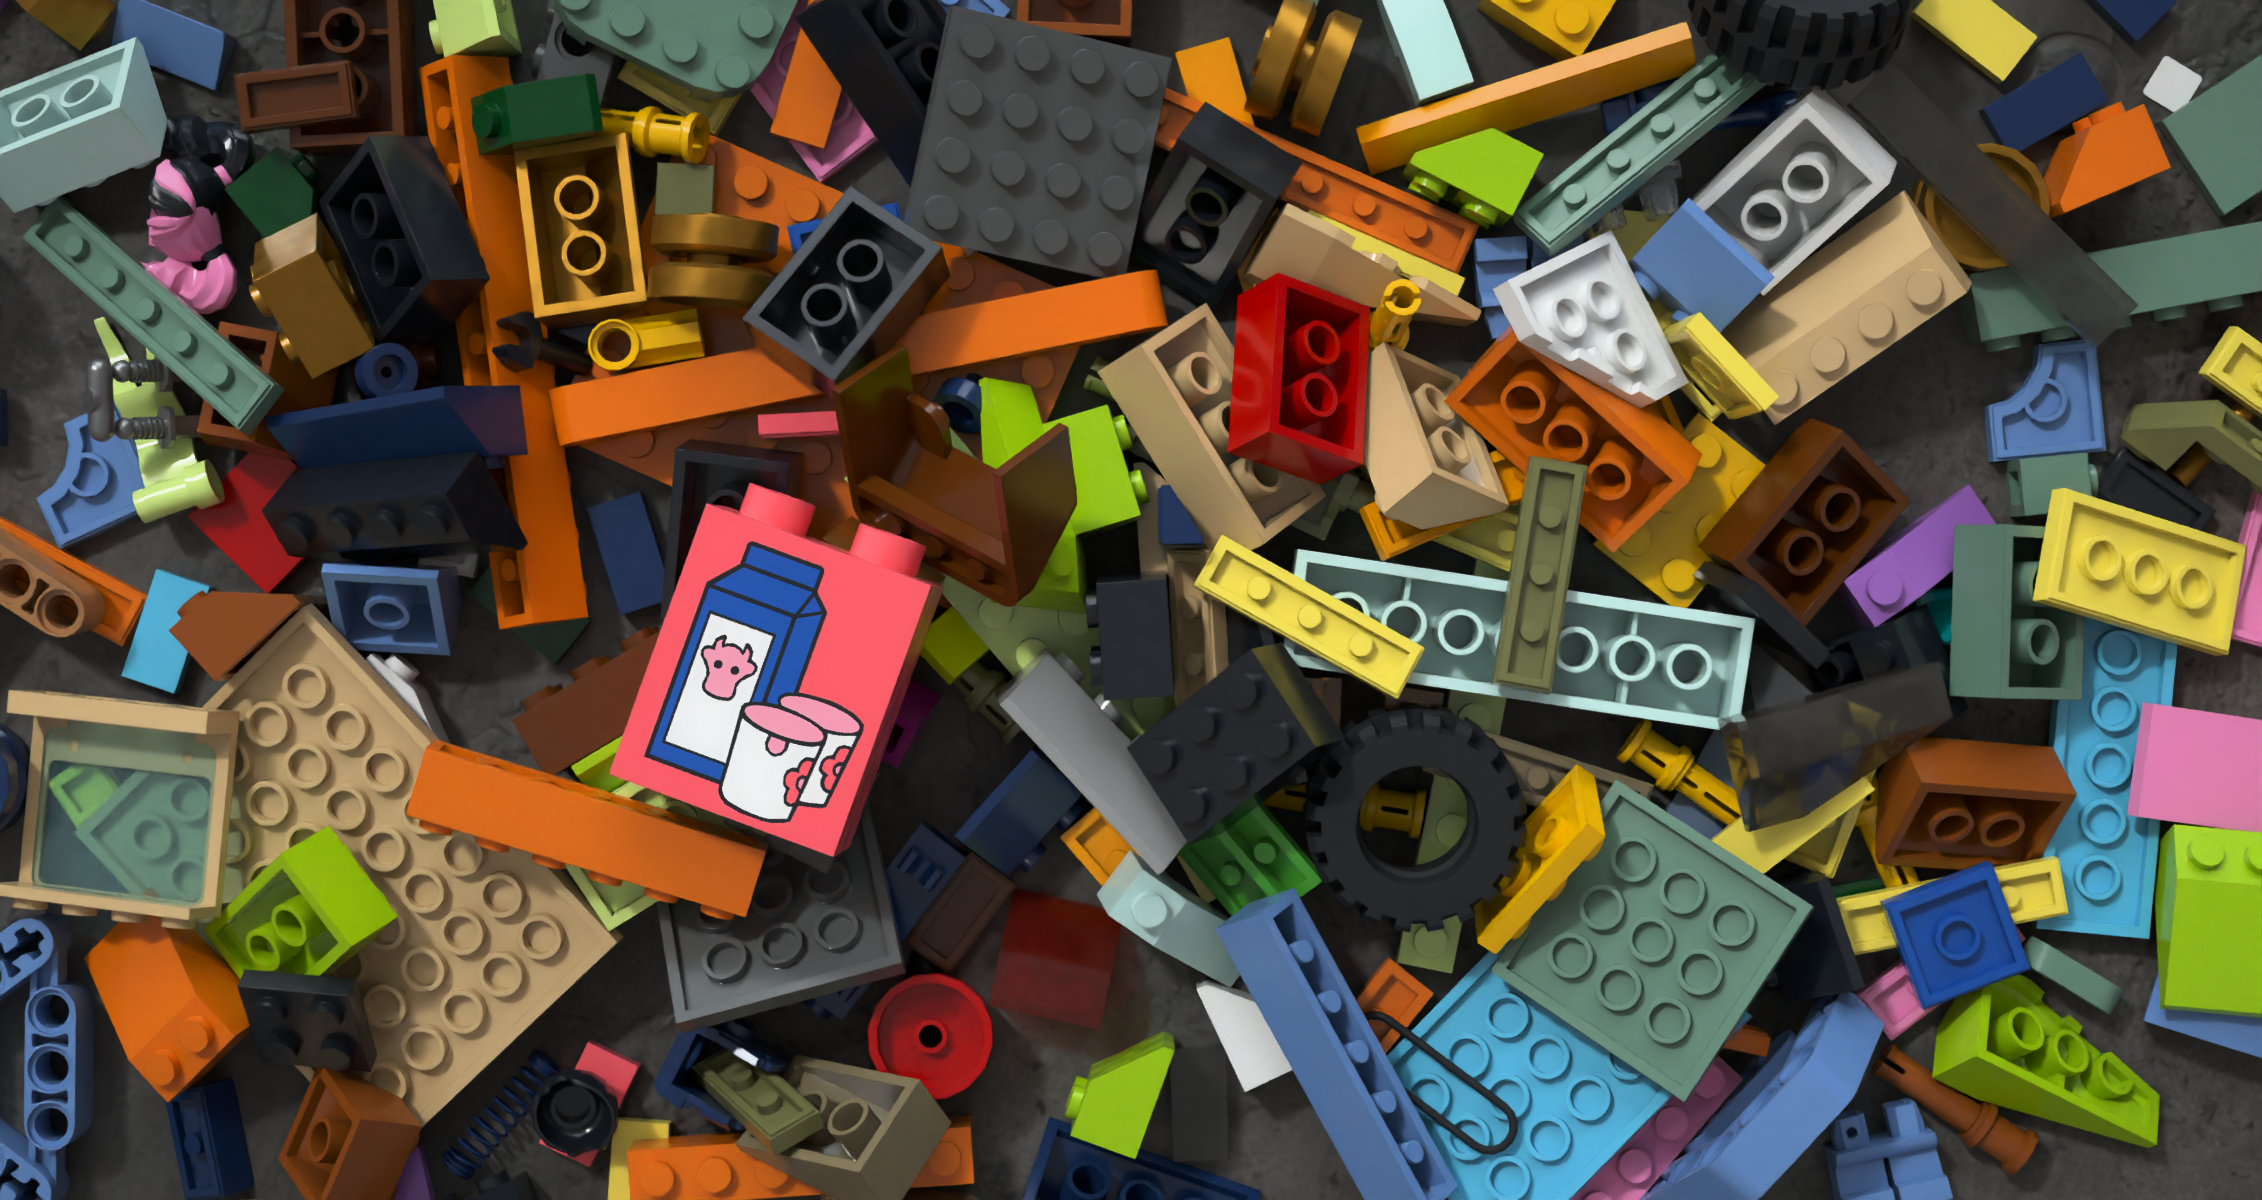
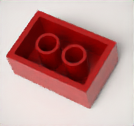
(1299, 379)

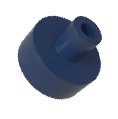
(386, 370)
(962, 402)

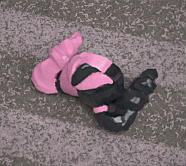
(186, 206)

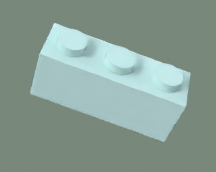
(79, 125)

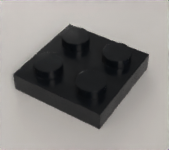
(307, 1020)

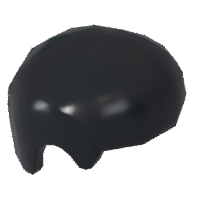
(575, 1112)

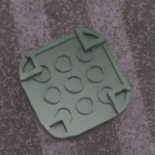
(697, 44)

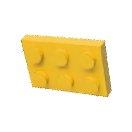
(1666, 547)
(1558, 838)

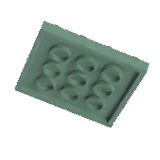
(1655, 943)

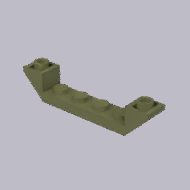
(2170, 428)

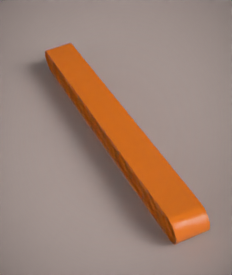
(934, 345)

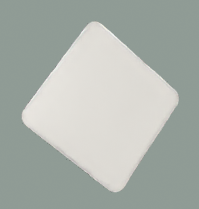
(2172, 84)

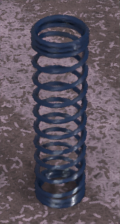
(458, 1162)

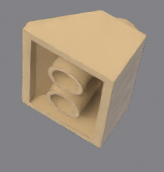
(1421, 452)

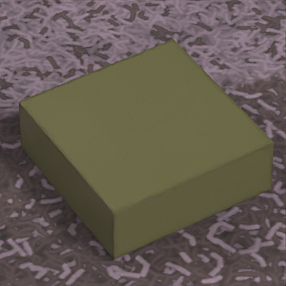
(685, 188)

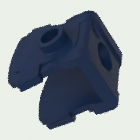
(676, 1074)

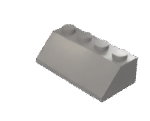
(1091, 752)

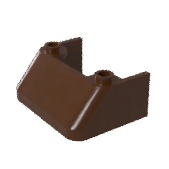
(976, 520)

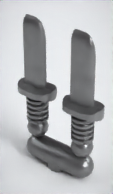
(99, 403)

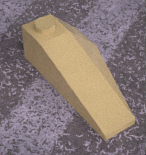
(1323, 257)

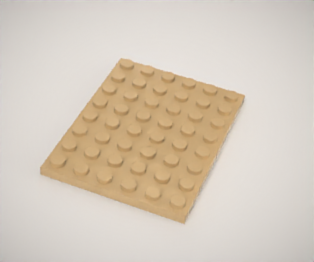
(477, 930)

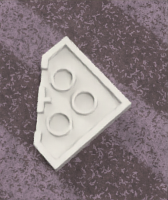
(1594, 321)

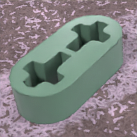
(2071, 975)

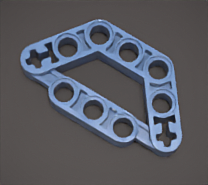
(1777, 1106)
(44, 1149)

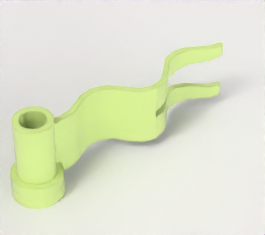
(170, 476)

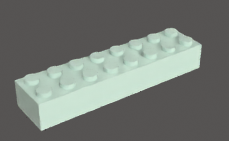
(1610, 651)

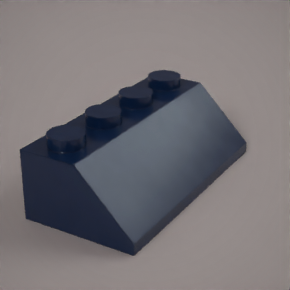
(408, 426)
(1083, 1171)

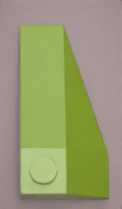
(1007, 426)
(2025, 1057)

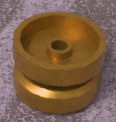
(1301, 64)
(1958, 237)
(713, 255)

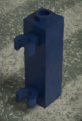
(913, 882)

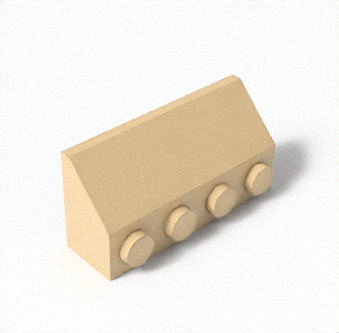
(1847, 304)
(1179, 405)

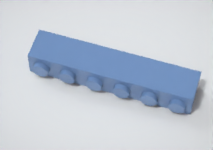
(1334, 1051)

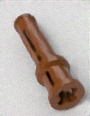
(1977, 1122)

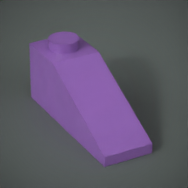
(1910, 560)

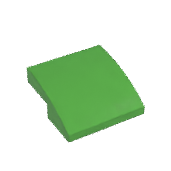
(1251, 861)

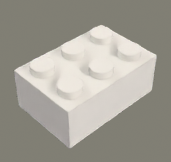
(1797, 183)

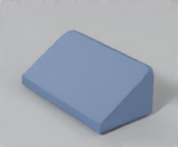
(175, 42)

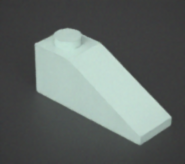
(1168, 917)

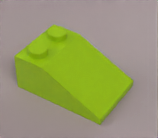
(303, 912)
(2209, 920)

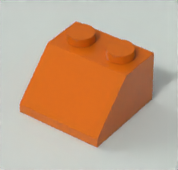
(2103, 156)

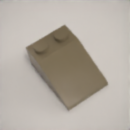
(873, 1135)

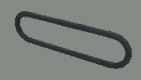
(1513, 1123)

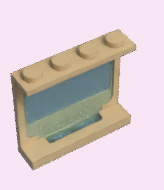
(125, 807)

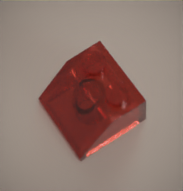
(1055, 959)

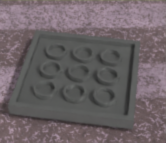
(1036, 144)
(798, 941)

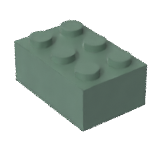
(1999, 635)

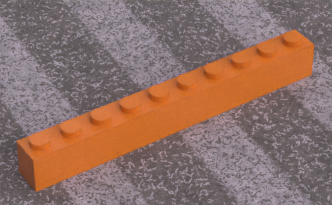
(546, 577)

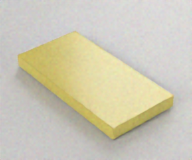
(2139, 572)

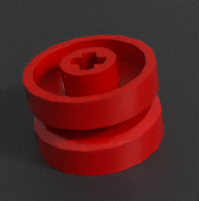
(939, 1002)

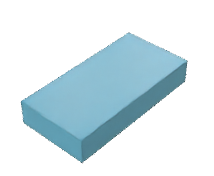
(155, 653)

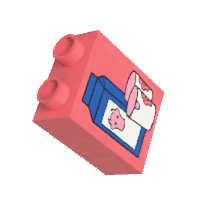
(779, 671)

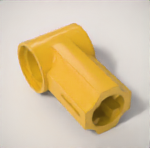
(654, 340)

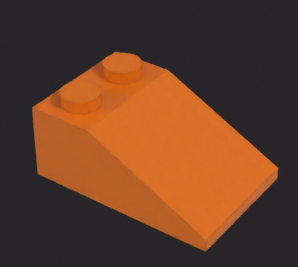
(168, 1001)

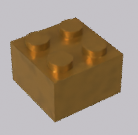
(311, 296)

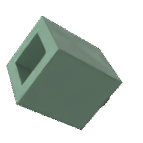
(2033, 479)

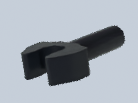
(534, 346)

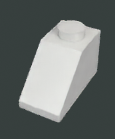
(1243, 1034)

